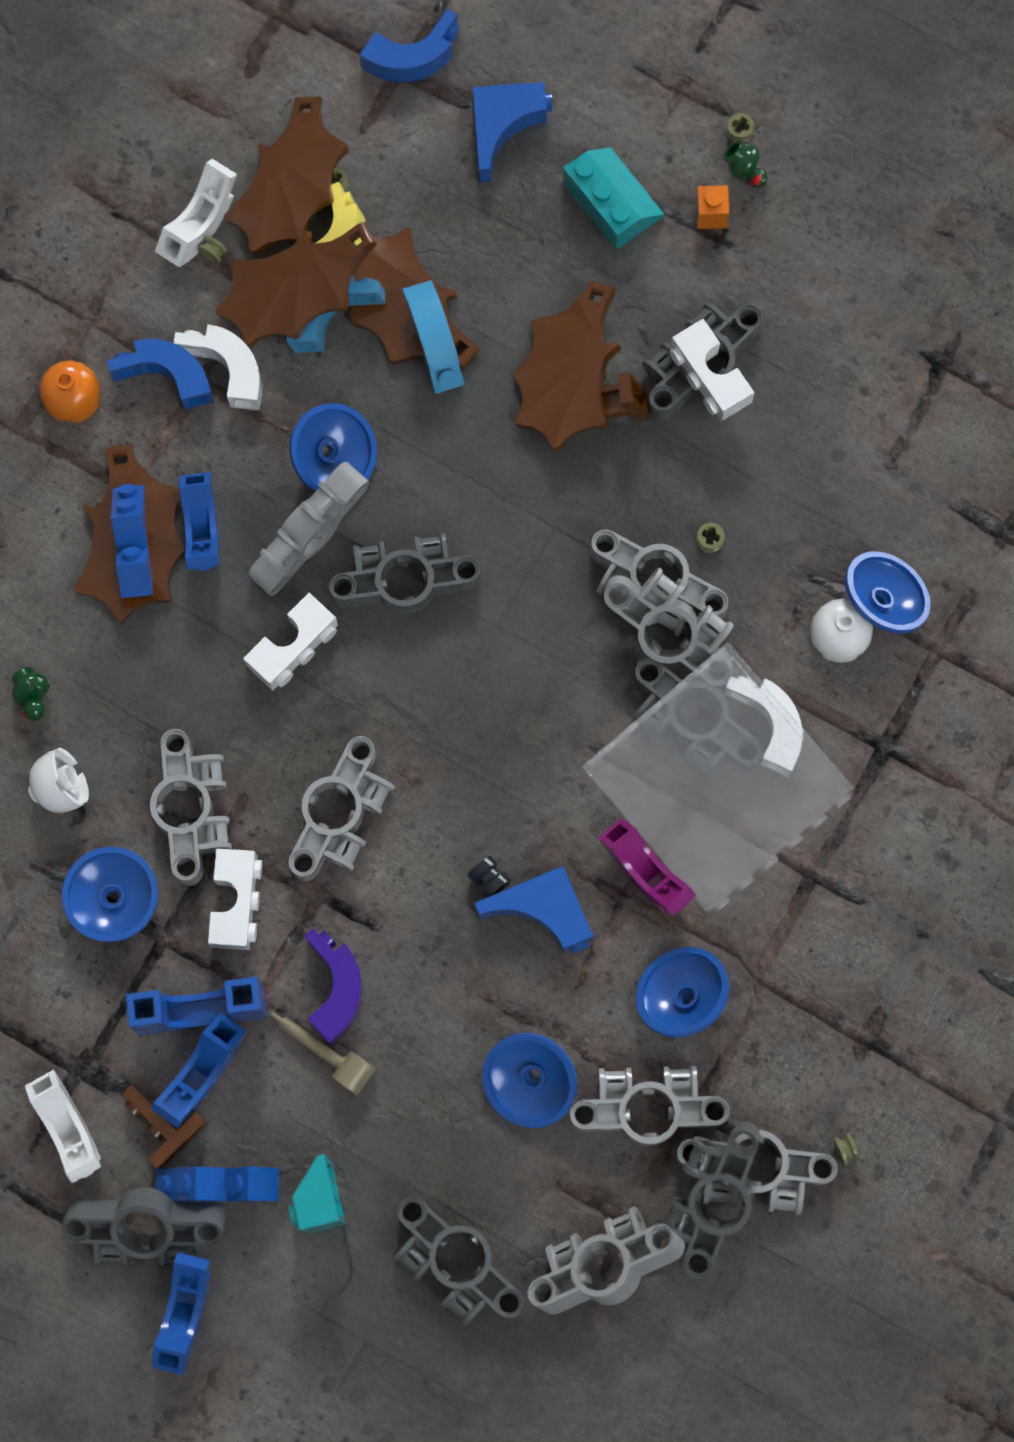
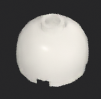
(840, 631)
(56, 783)

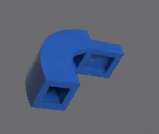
(411, 61)
(169, 360)
(200, 521)
(202, 1071)
(182, 1314)

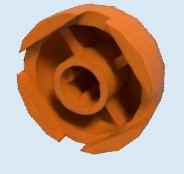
(70, 391)

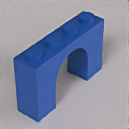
(160, 1013)

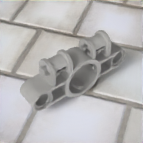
(308, 528)
(629, 558)
(661, 595)
(183, 771)
(340, 844)
(686, 1107)
(793, 1170)
(573, 1258)

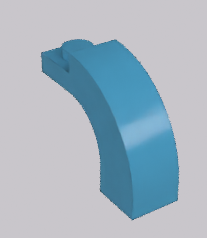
(434, 336)
(312, 339)

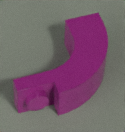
(645, 869)

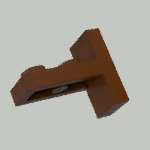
(625, 398)
(161, 1128)

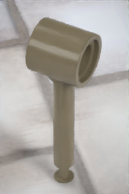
(350, 1071)

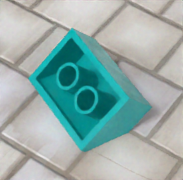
(610, 195)
(317, 1199)

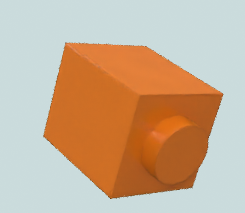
(712, 207)

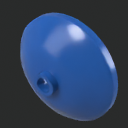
(344, 435)
(887, 592)
(95, 879)
(674, 981)
(520, 1094)

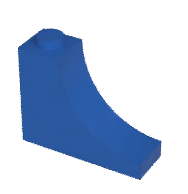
(503, 112)
(548, 902)

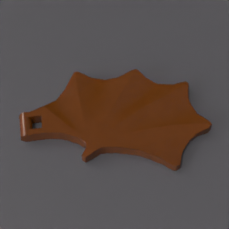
(290, 180)
(397, 267)
(294, 286)
(567, 369)
(165, 546)

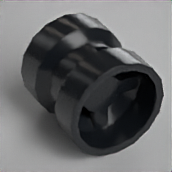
(490, 879)

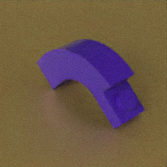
(344, 1002)

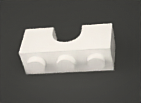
(722, 393)
(276, 663)
(235, 927)

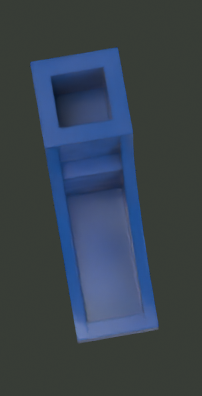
(131, 541)
(219, 1184)

